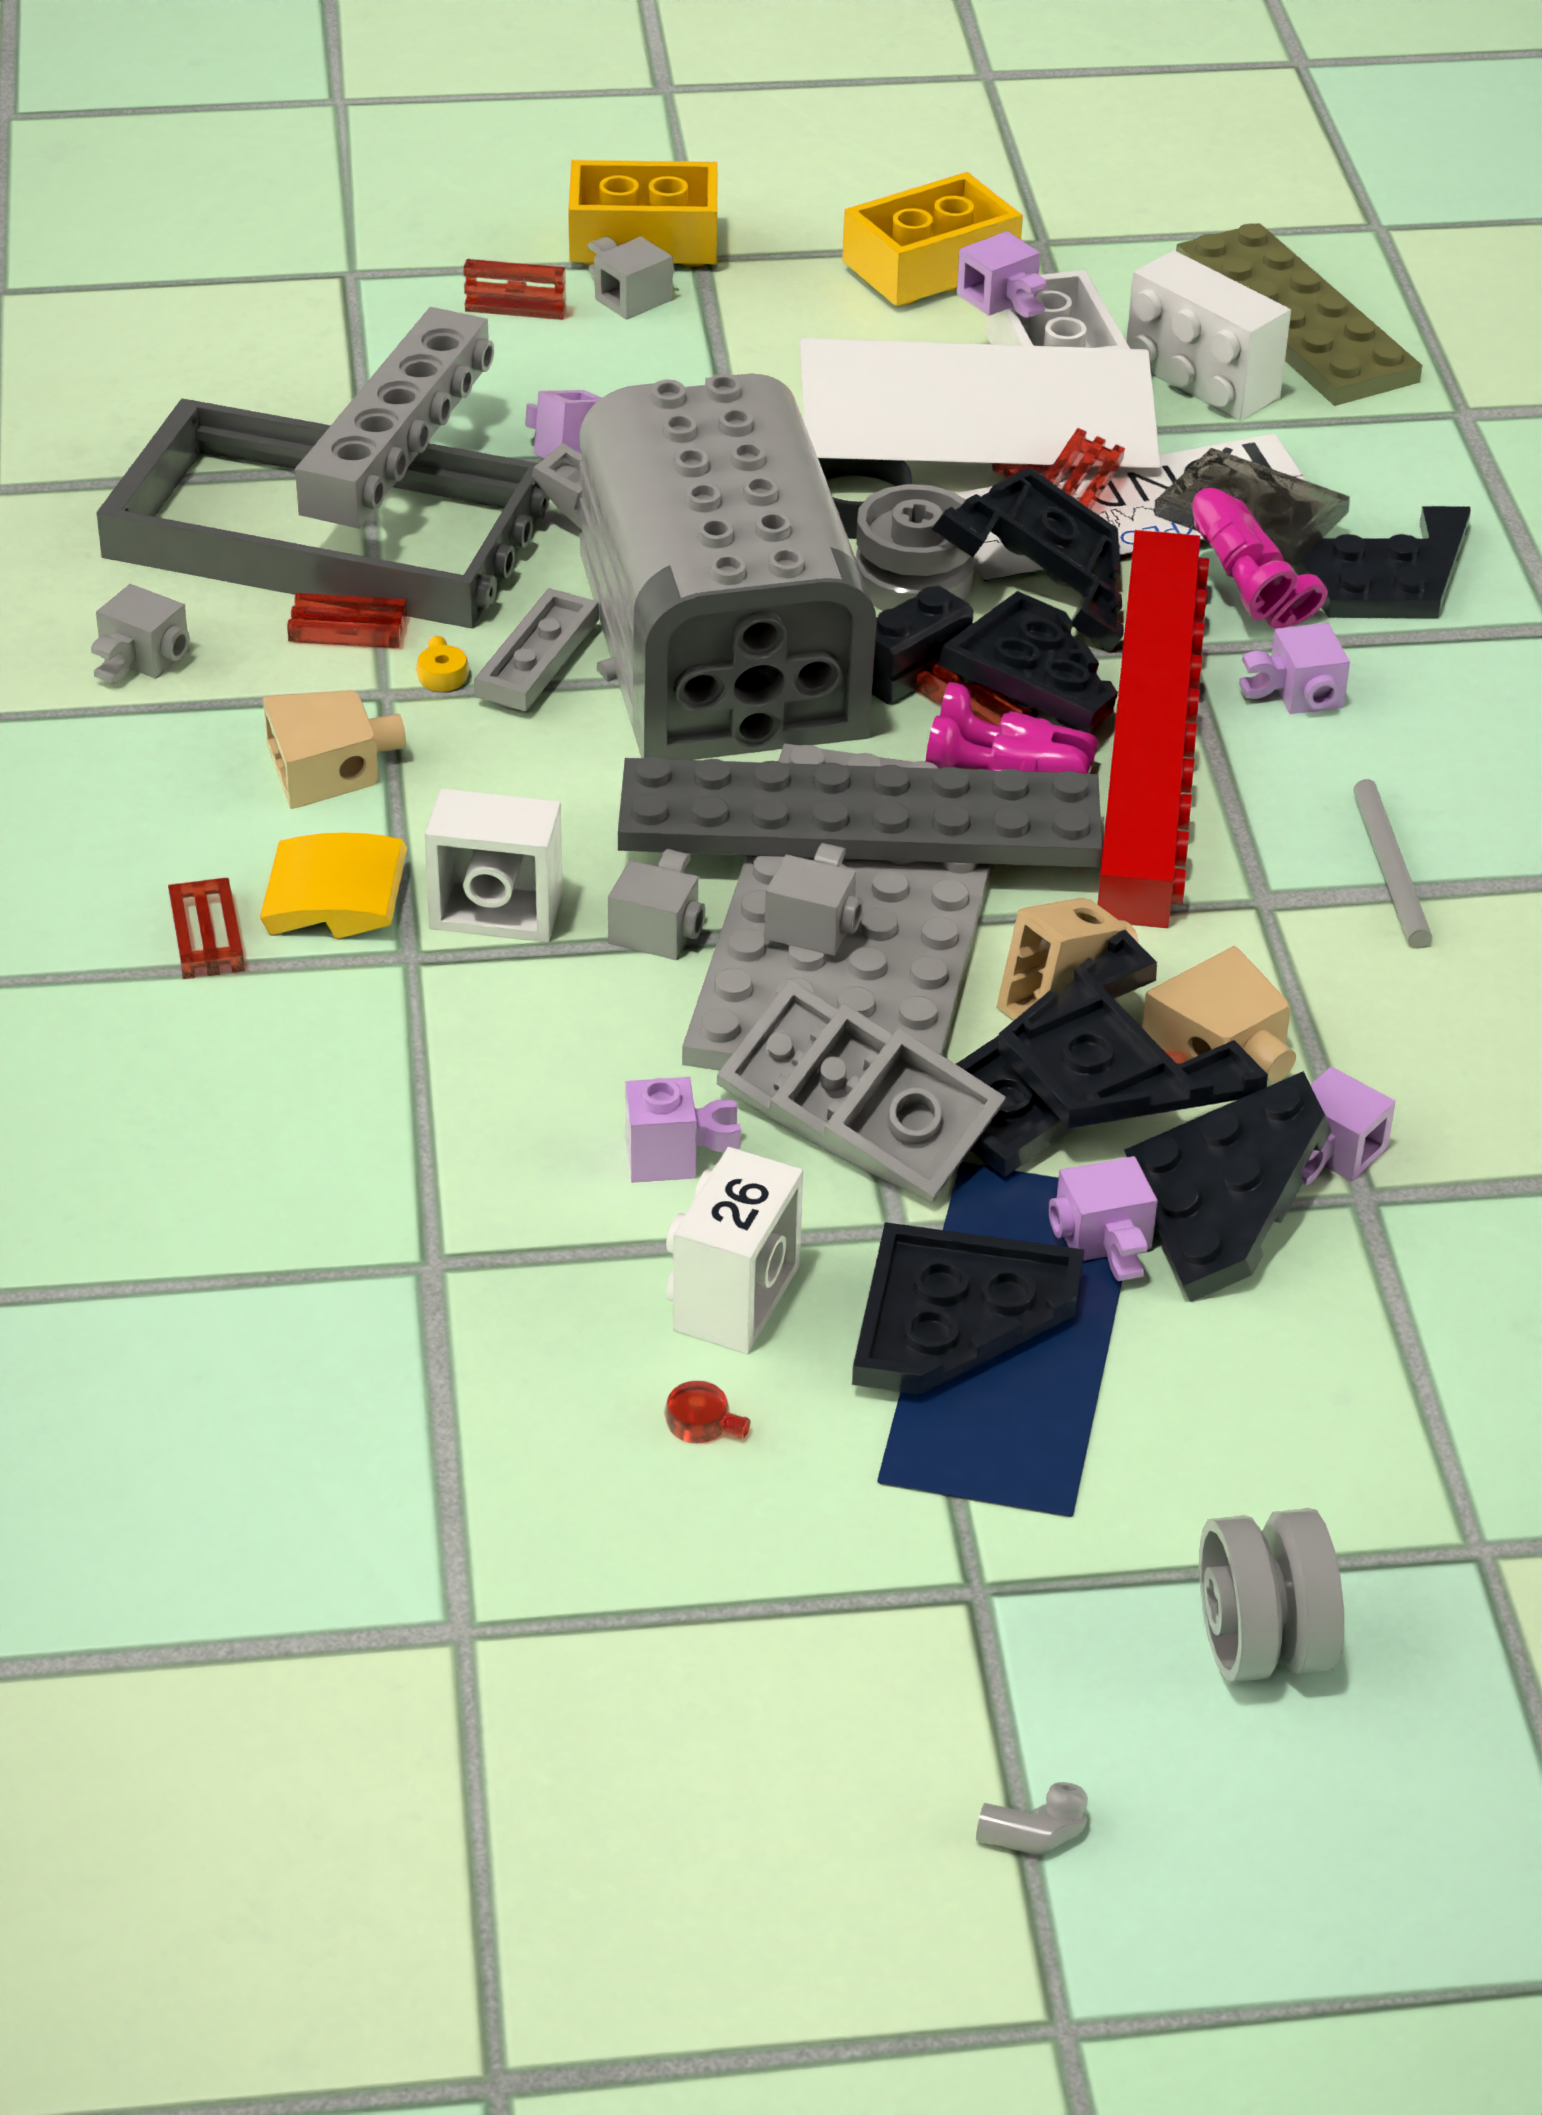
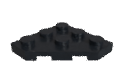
(1033, 660)
(1230, 1180)
(955, 1302)

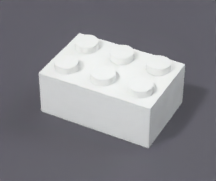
(1071, 317)
(1209, 334)

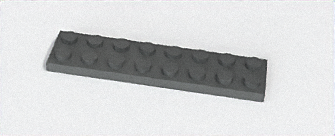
(866, 809)

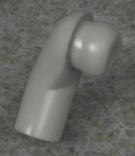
(1040, 1829)

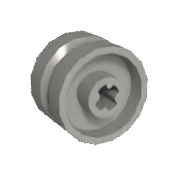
(900, 549)
(1271, 1594)

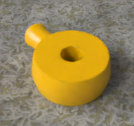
(442, 666)

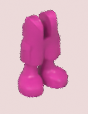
(1248, 555)
(1018, 743)

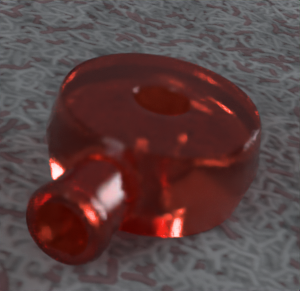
(701, 1413)

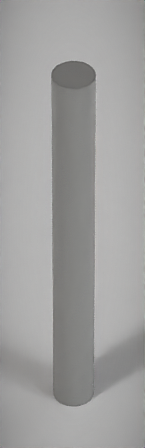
(1392, 864)

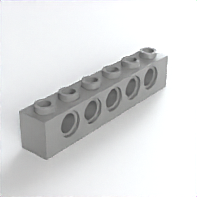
(393, 417)

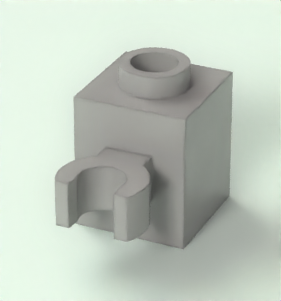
(631, 275)
(139, 634)
(813, 901)
(655, 907)

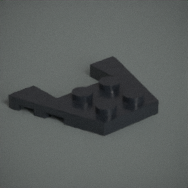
(1055, 533)
(1392, 574)
(1101, 1064)

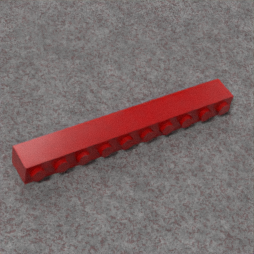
(1155, 731)

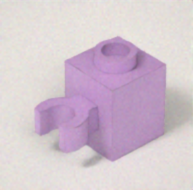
(1001, 275)
(558, 419)
(1304, 668)
(1358, 1124)
(666, 1128)
(1107, 1213)

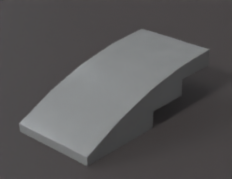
(860, 1090)

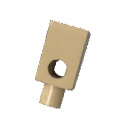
(326, 743)
(1049, 946)
(1218, 1004)

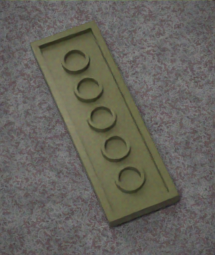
(1327, 335)

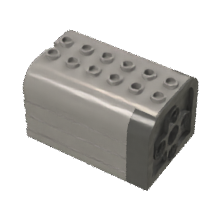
(722, 570)

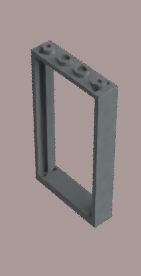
(137, 537)

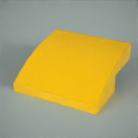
(334, 880)

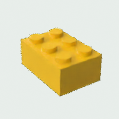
(655, 200)
(913, 237)

